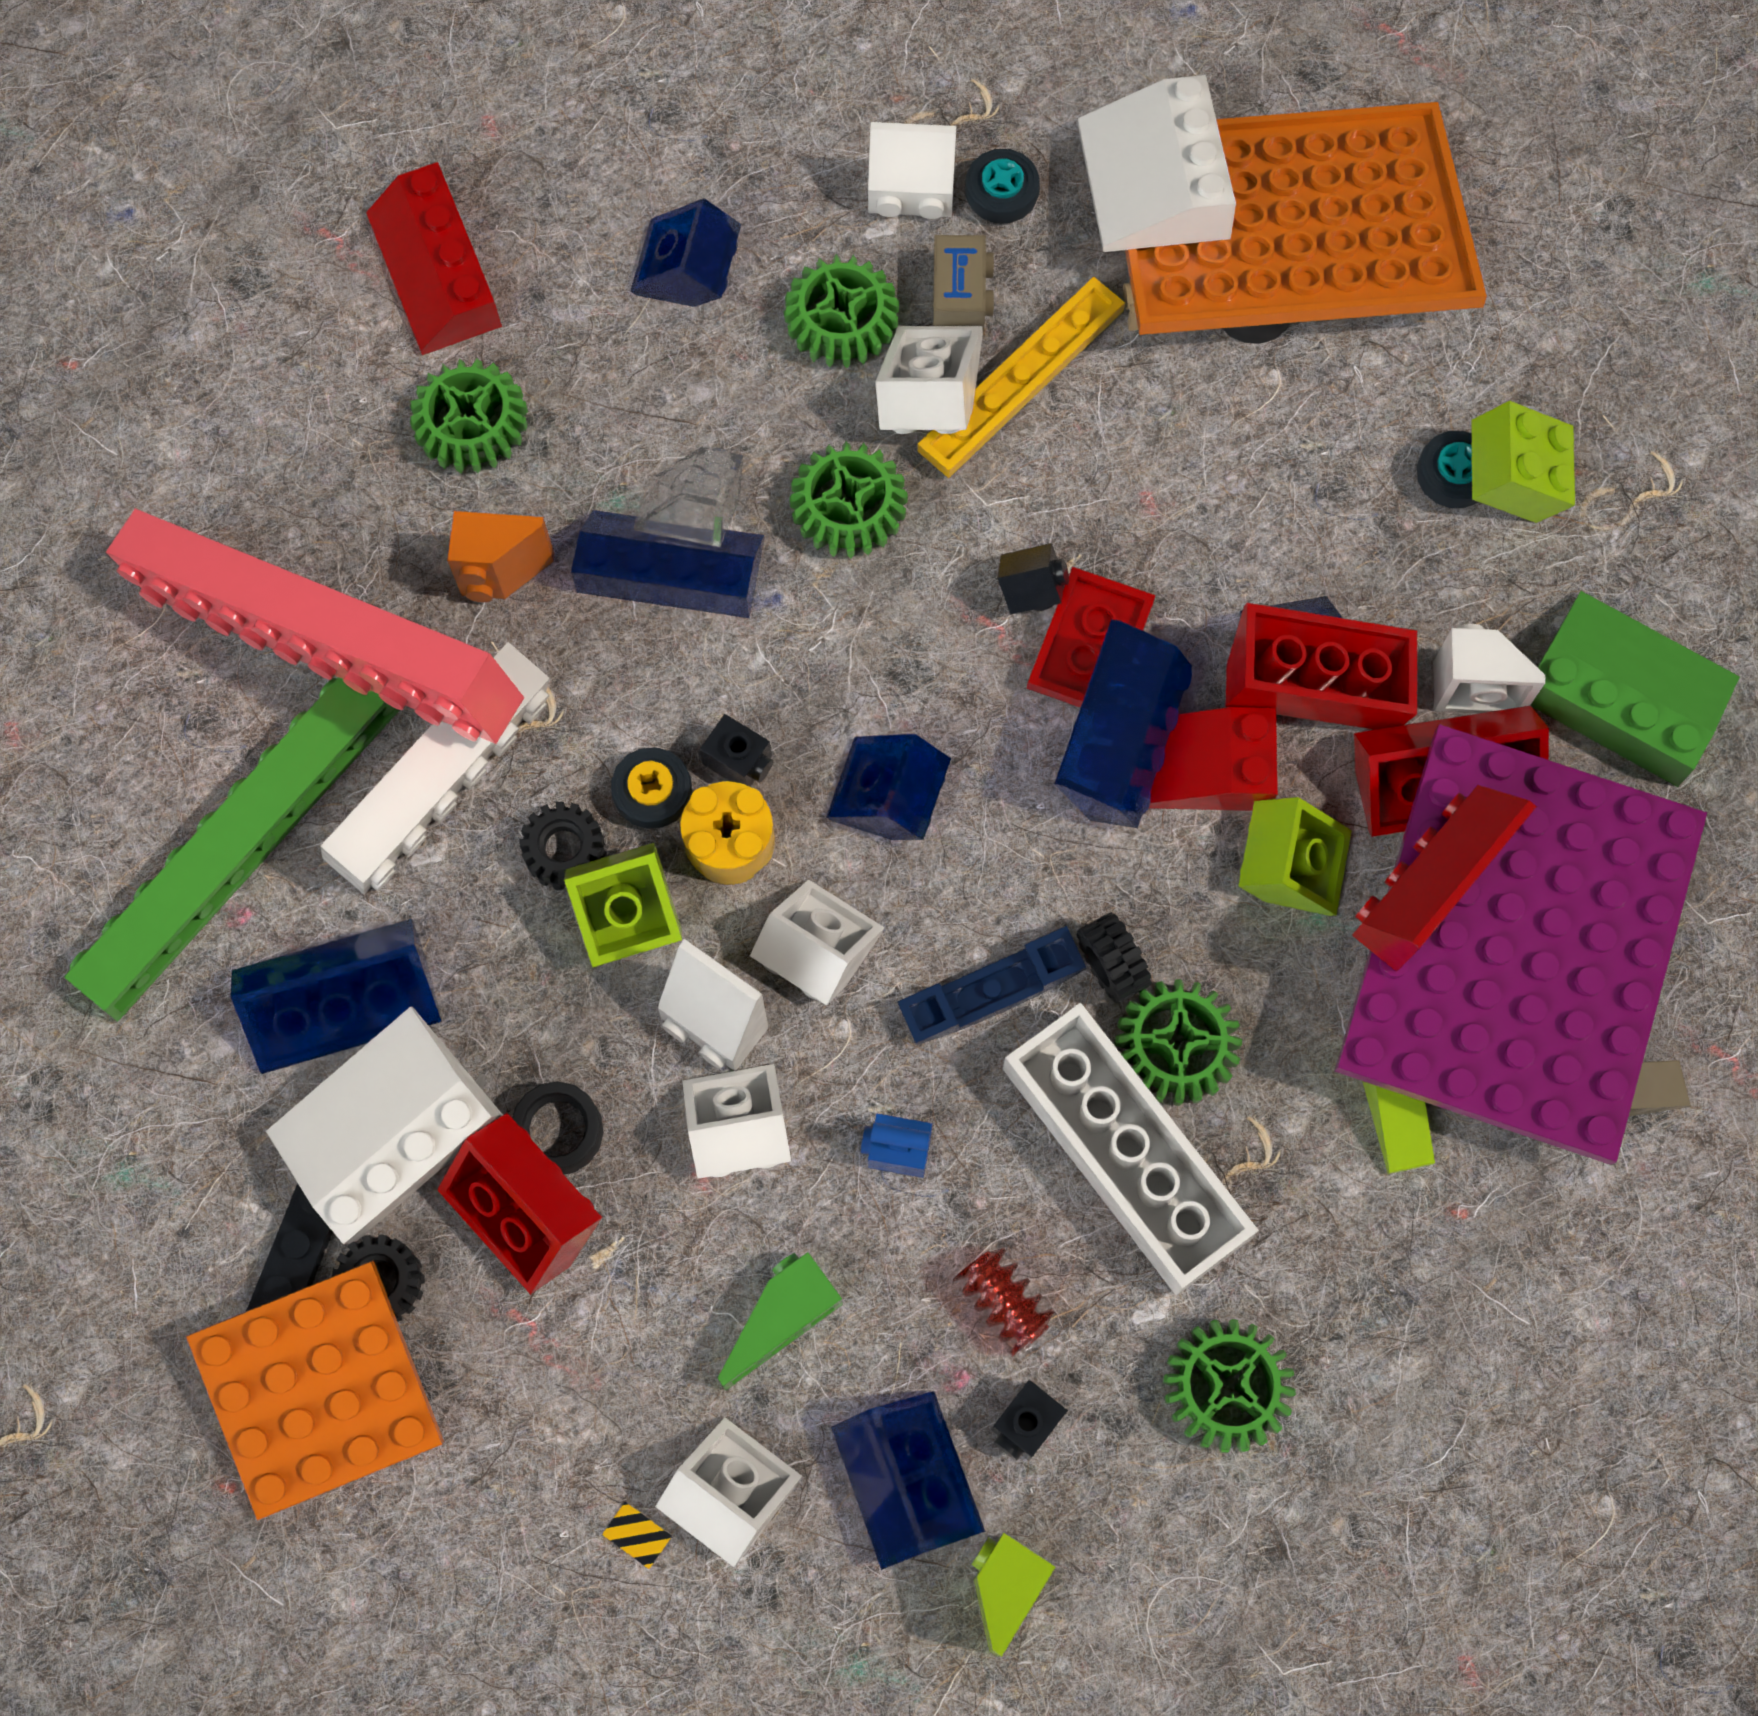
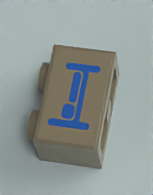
(961, 280)

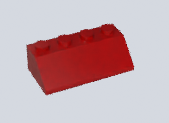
(432, 260)
(1323, 668)
(1393, 758)
(1440, 874)

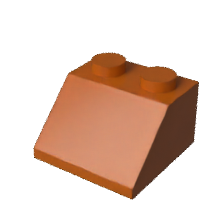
(496, 553)

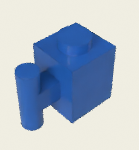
(897, 1145)

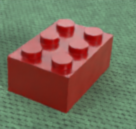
(519, 1203)

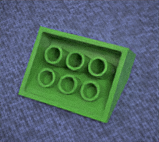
(1632, 689)

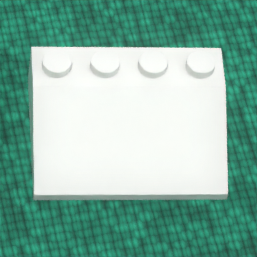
(1158, 167)
(380, 1126)

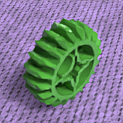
(852, 290)
(465, 438)
(876, 484)
(1198, 1041)
(1247, 1399)

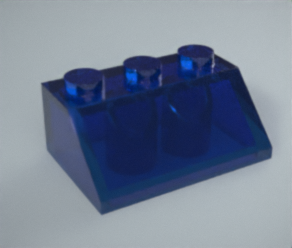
(907, 1479)

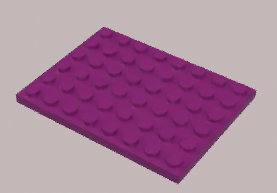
(1548, 966)

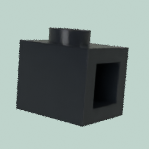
(1032, 578)
(737, 752)
(1027, 1422)

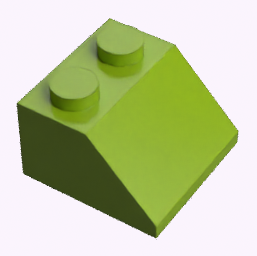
(1295, 856)
(1007, 1587)

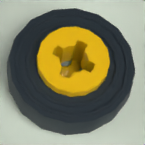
(657, 802)

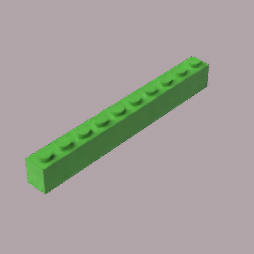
(228, 847)

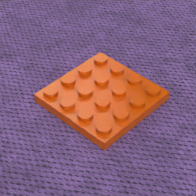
(315, 1390)

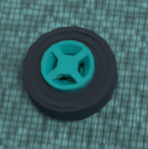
(1005, 170)
(1441, 454)

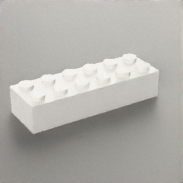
(425, 786)
(1129, 1149)

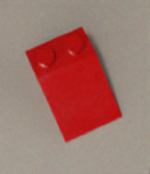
(1219, 761)

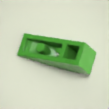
(787, 1308)

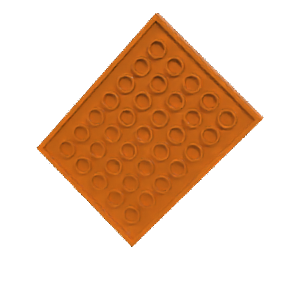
(1327, 225)

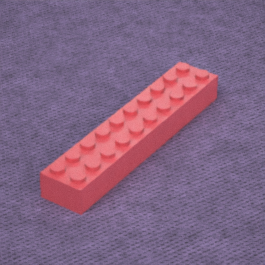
(317, 626)

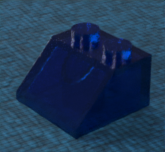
(687, 255)
(889, 786)

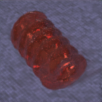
(1005, 1299)

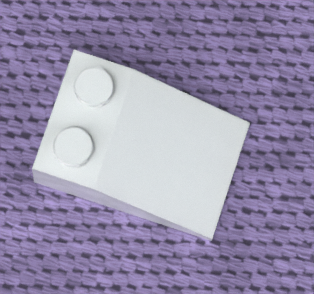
(929, 379)
(711, 1008)

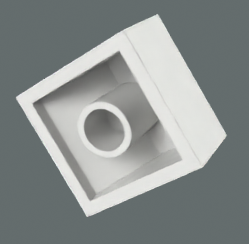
(911, 169)
(1482, 673)
(815, 941)
(735, 1121)
(728, 1491)

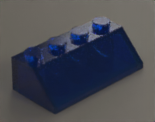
(664, 570)
(1124, 726)
(332, 995)

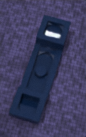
(993, 988)

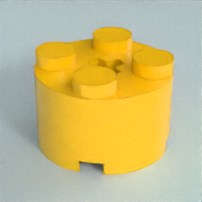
(721, 808)

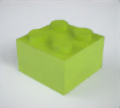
(1523, 462)
(623, 905)

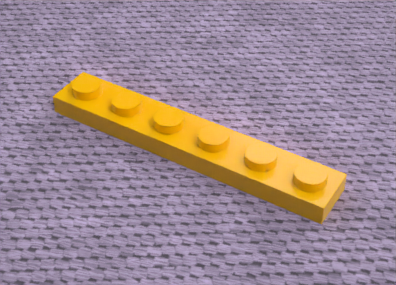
(1025, 374)

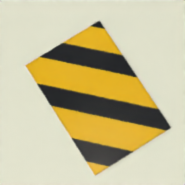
(637, 1535)

